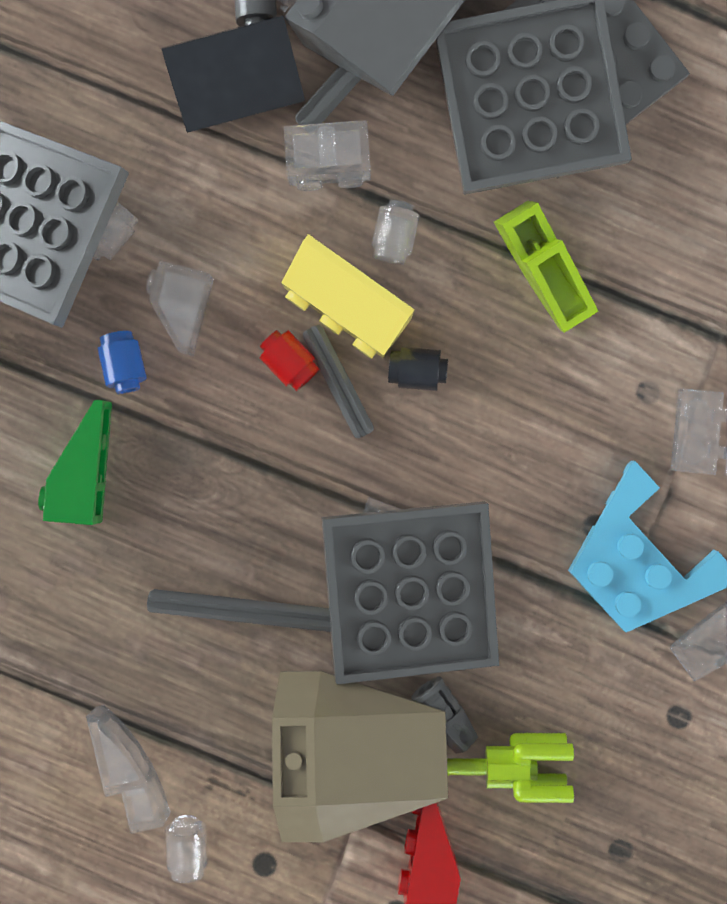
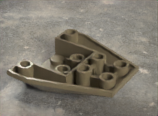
(351, 756)

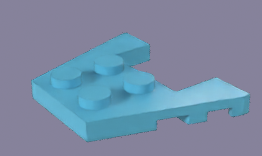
(628, 571)

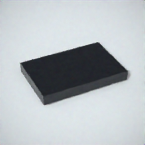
(234, 73)

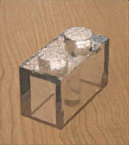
(327, 154)

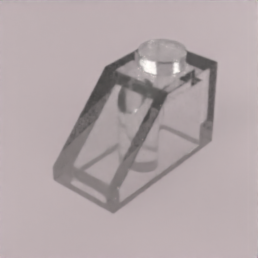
(180, 302)

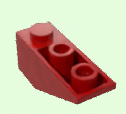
(432, 866)

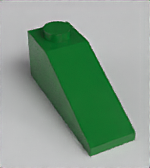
(78, 479)

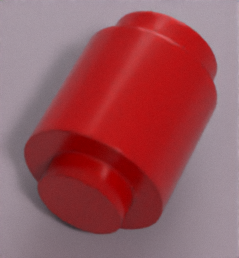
(288, 359)

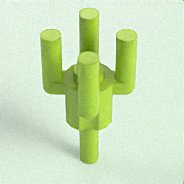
(517, 767)

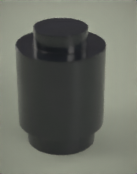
(417, 368)

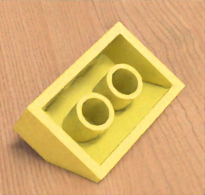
(345, 298)

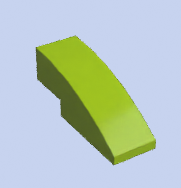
(546, 265)

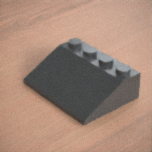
(372, 37)

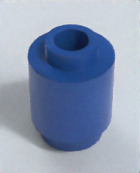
(121, 361)

